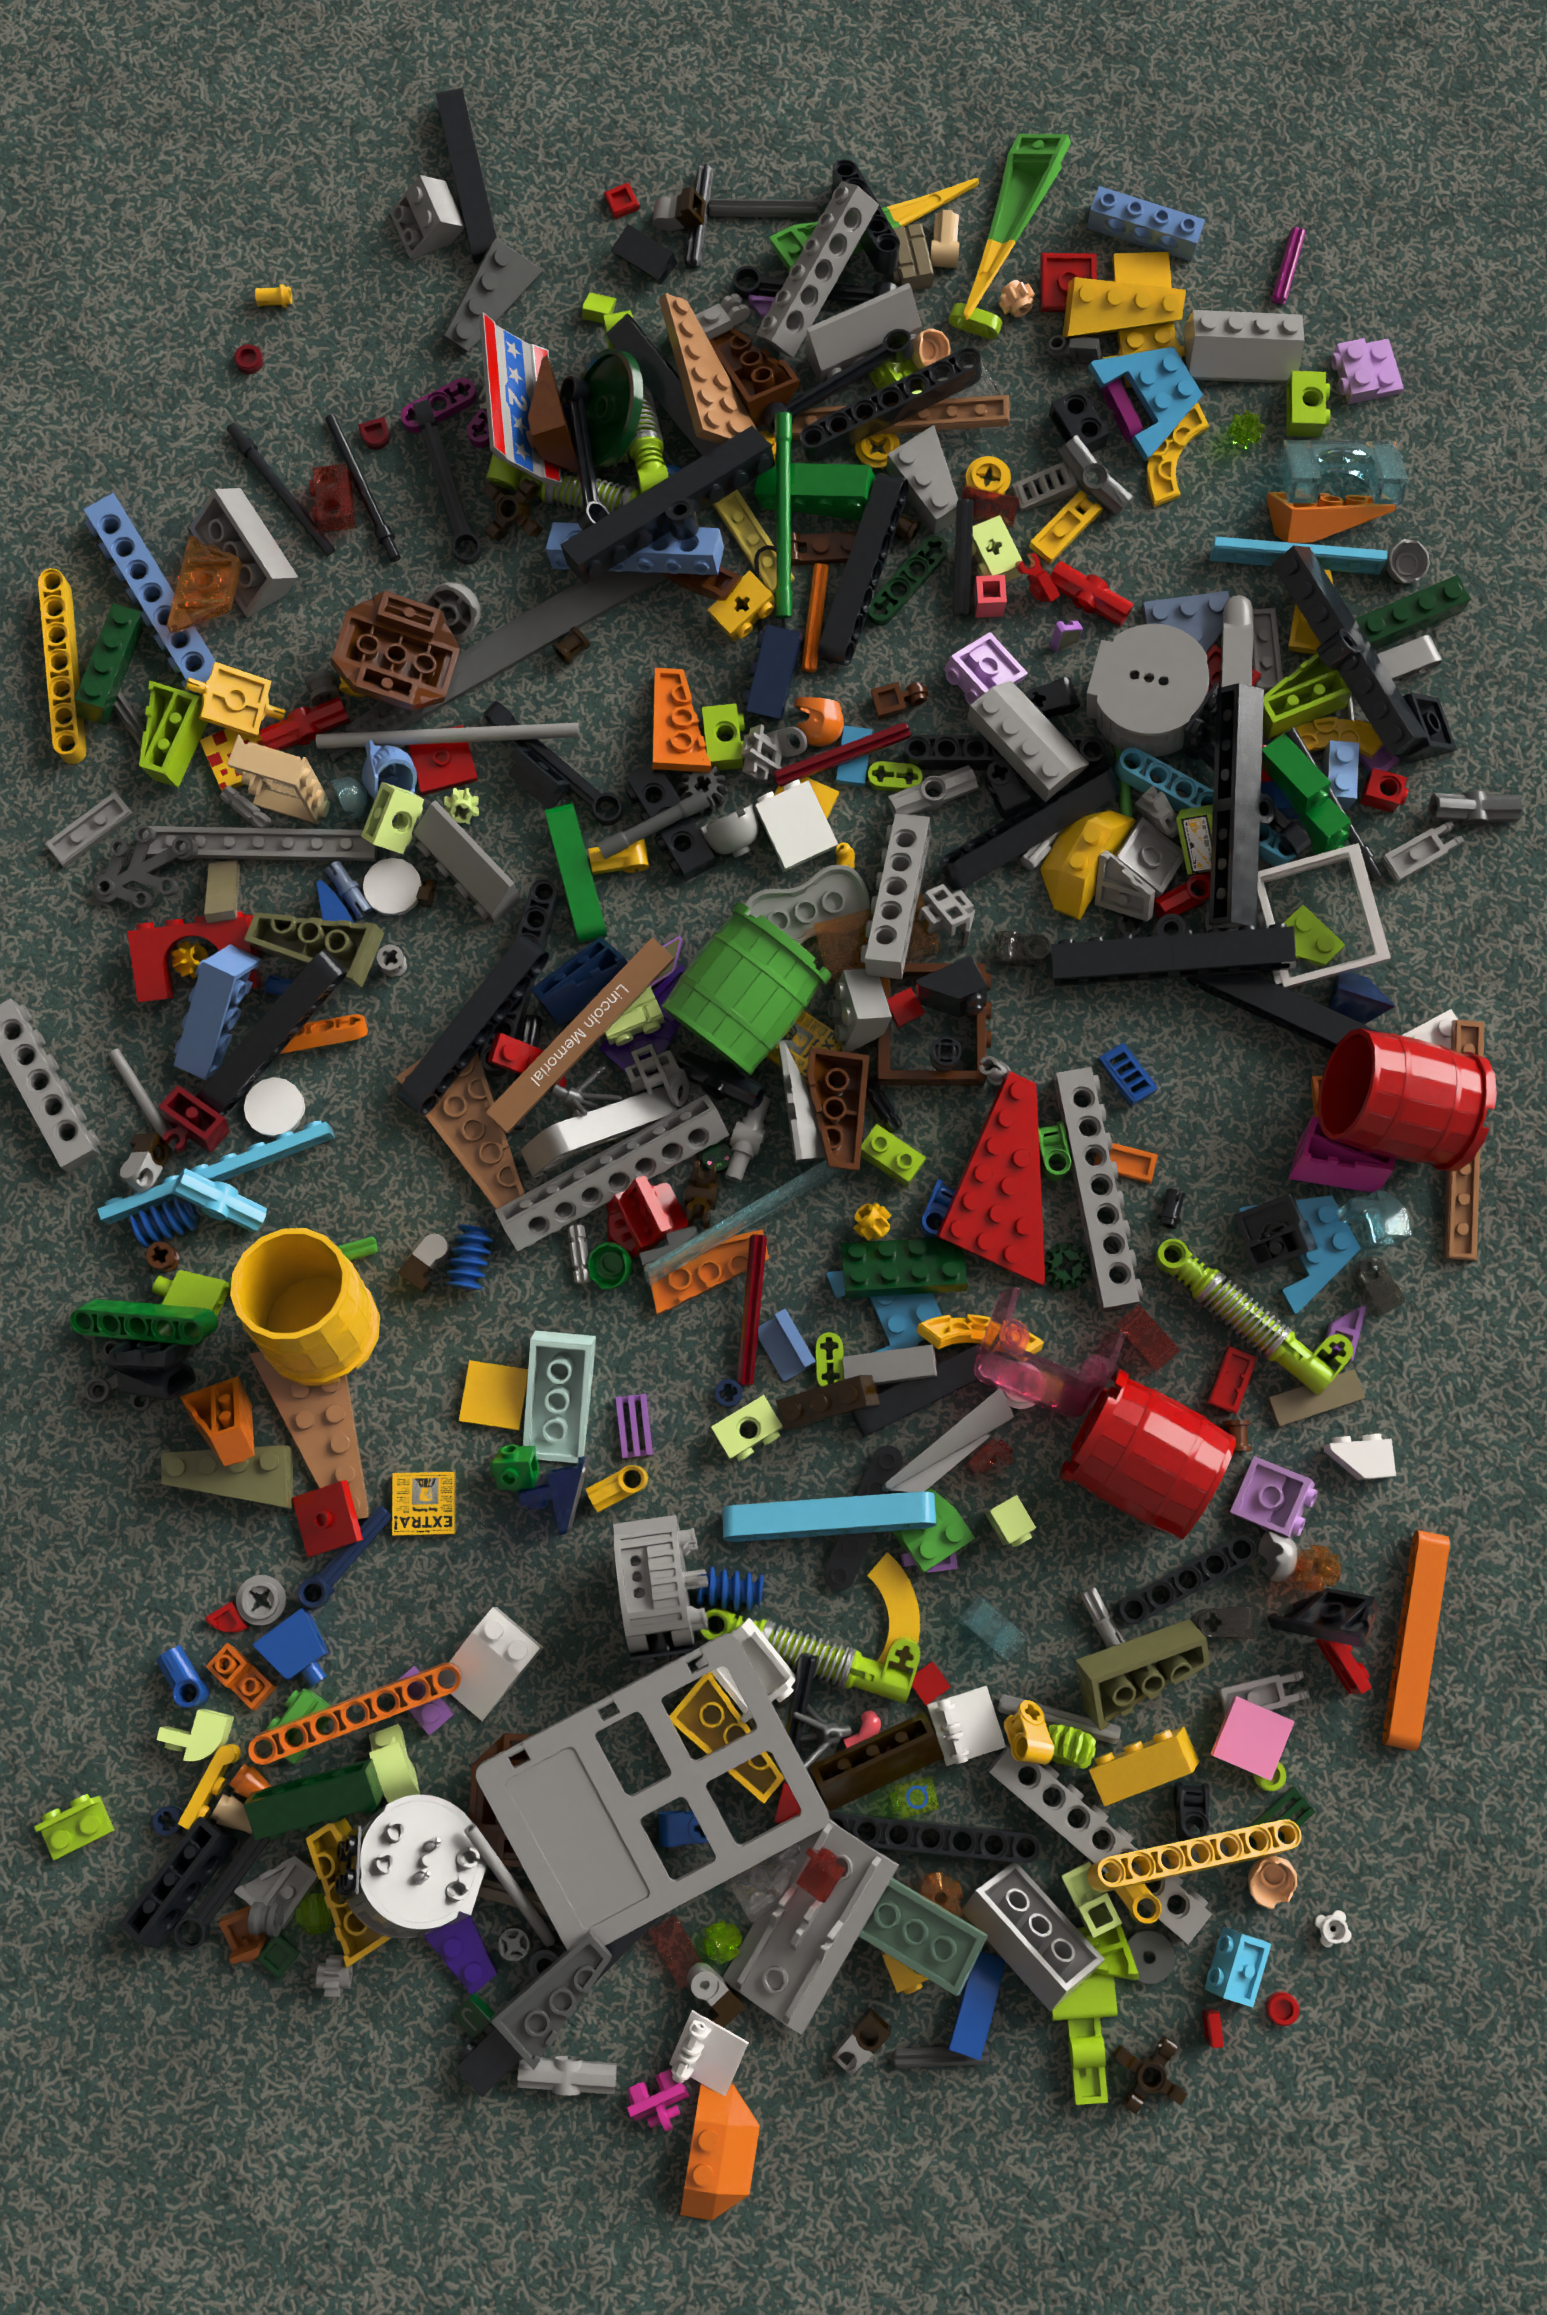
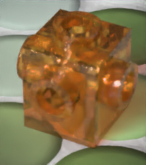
(1328, 1565)
(937, 1882)

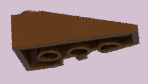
(754, 373)
(549, 423)
(838, 1096)

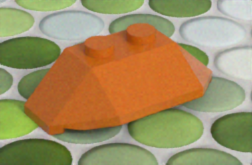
(719, 2154)

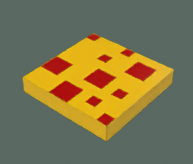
(218, 751)

